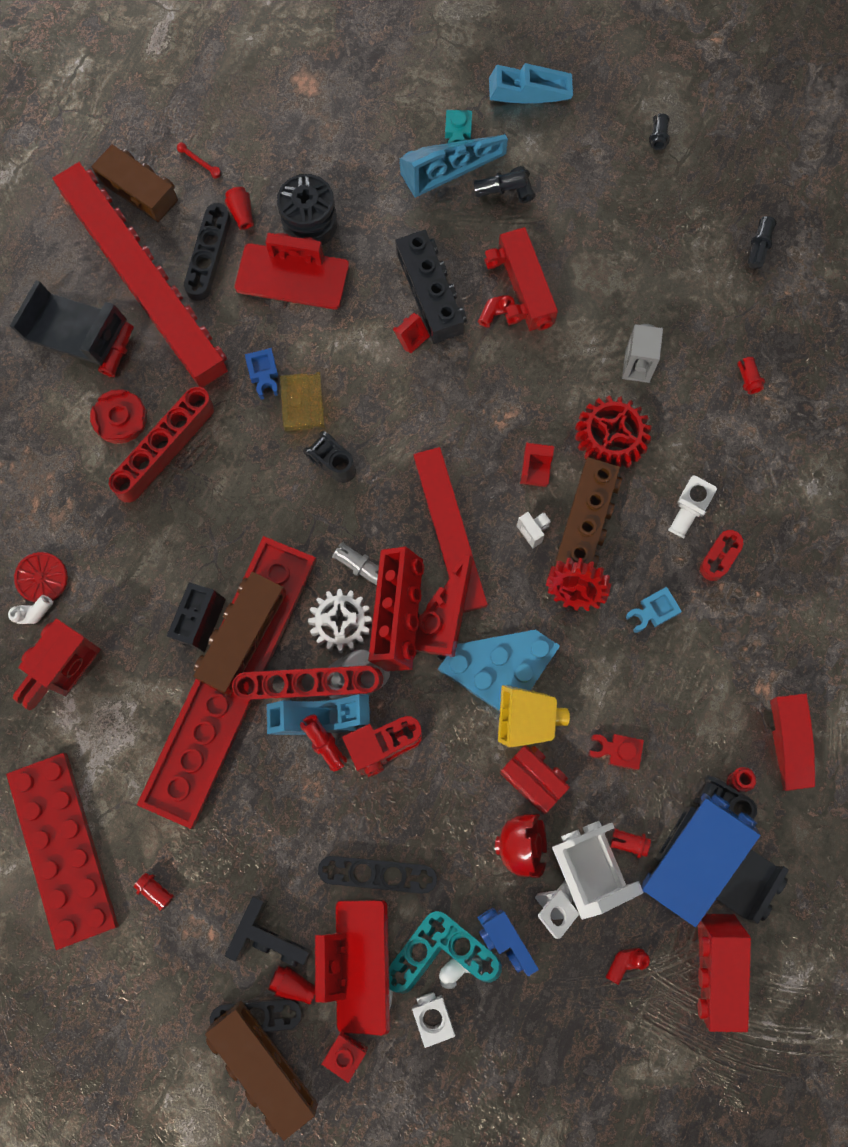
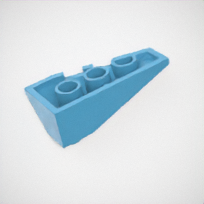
(441, 163)

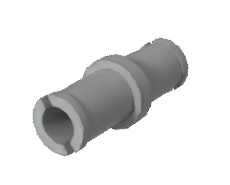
(359, 564)

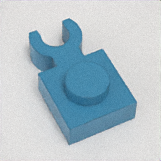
(657, 608)

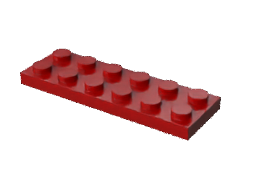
(61, 851)

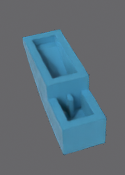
(529, 84)

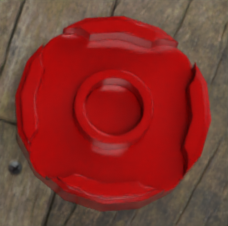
(118, 416)

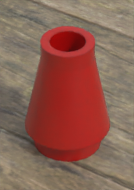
(240, 207)
(291, 985)

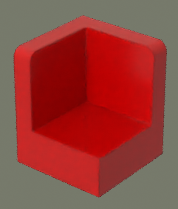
(536, 464)

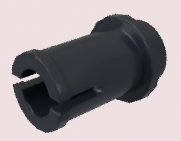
(659, 138)
(524, 193)

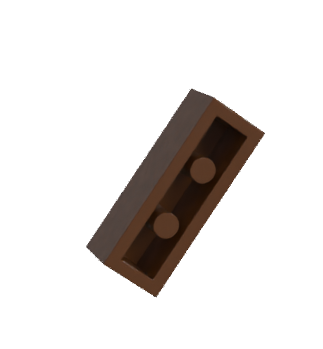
(135, 182)

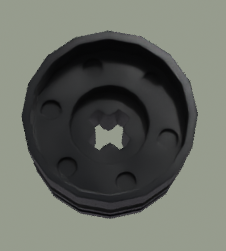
(307, 208)

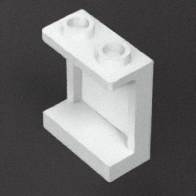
(593, 871)

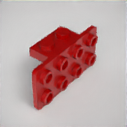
(292, 272)
(355, 967)

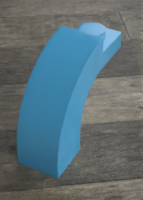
(334, 715)

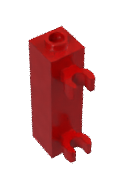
(527, 279)

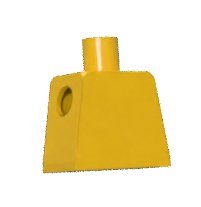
(528, 717)

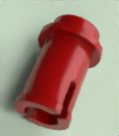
(752, 381)
(747, 777)
(633, 843)
(153, 891)

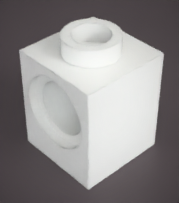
(433, 1034)

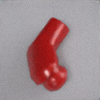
(494, 307)
(627, 960)

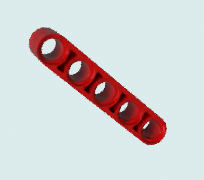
(161, 457)
(293, 682)

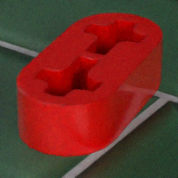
(726, 558)

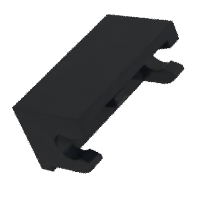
(196, 616)

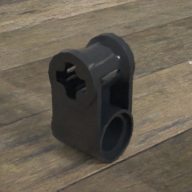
(328, 454)
(728, 794)

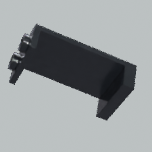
(68, 324)
(751, 885)

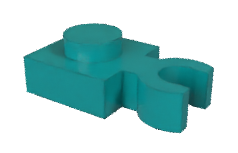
(458, 125)

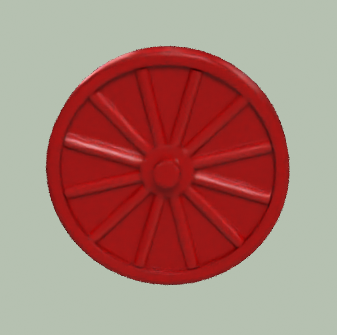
(40, 575)

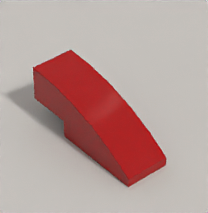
(794, 741)

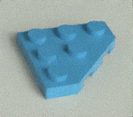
(499, 661)

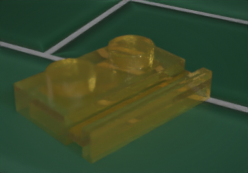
(302, 401)

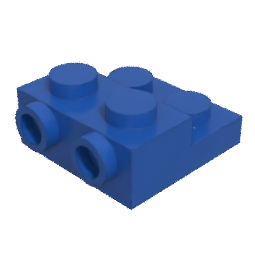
(501, 935)

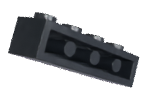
(430, 287)

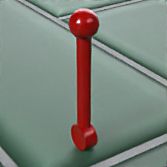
(215, 171)

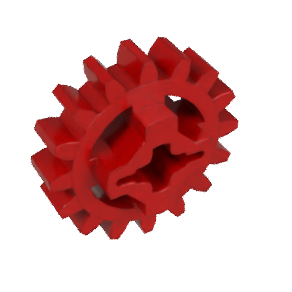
(578, 584)

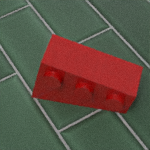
(724, 973)

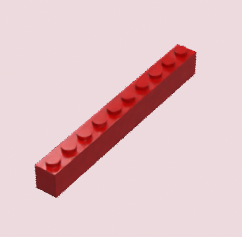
(140, 275)

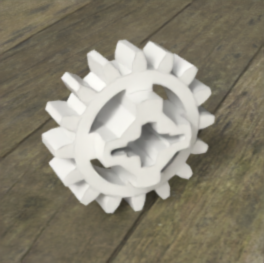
(327, 620)

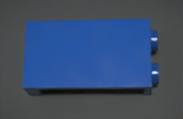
(702, 859)

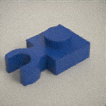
(262, 370)

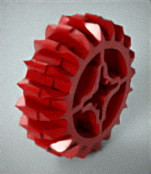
(595, 420)

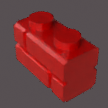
(535, 779)

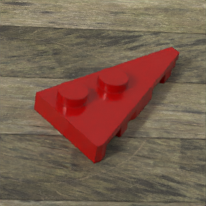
(442, 619)

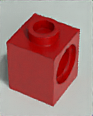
(345, 1056)

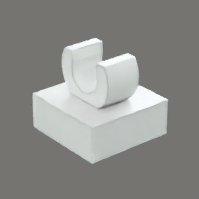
(533, 528)

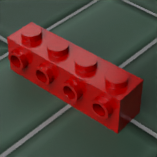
(396, 609)

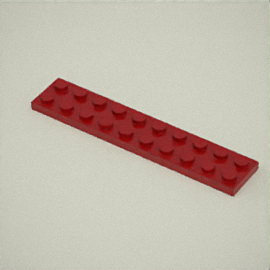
(212, 719)

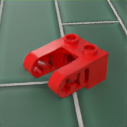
(375, 748)

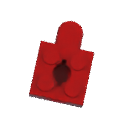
(54, 663)

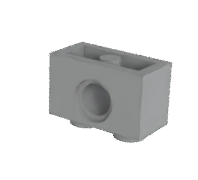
(642, 353)

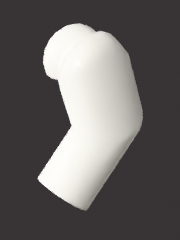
(30, 613)
(453, 971)

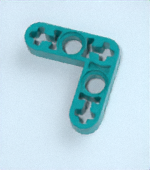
(444, 941)

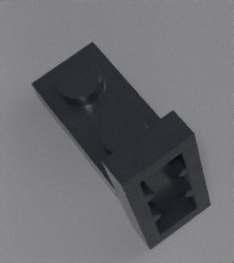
(263, 938)

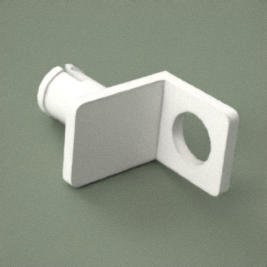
(691, 508)
(557, 906)

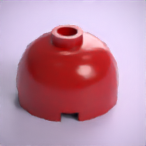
(522, 845)

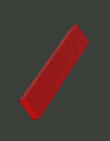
(447, 521)

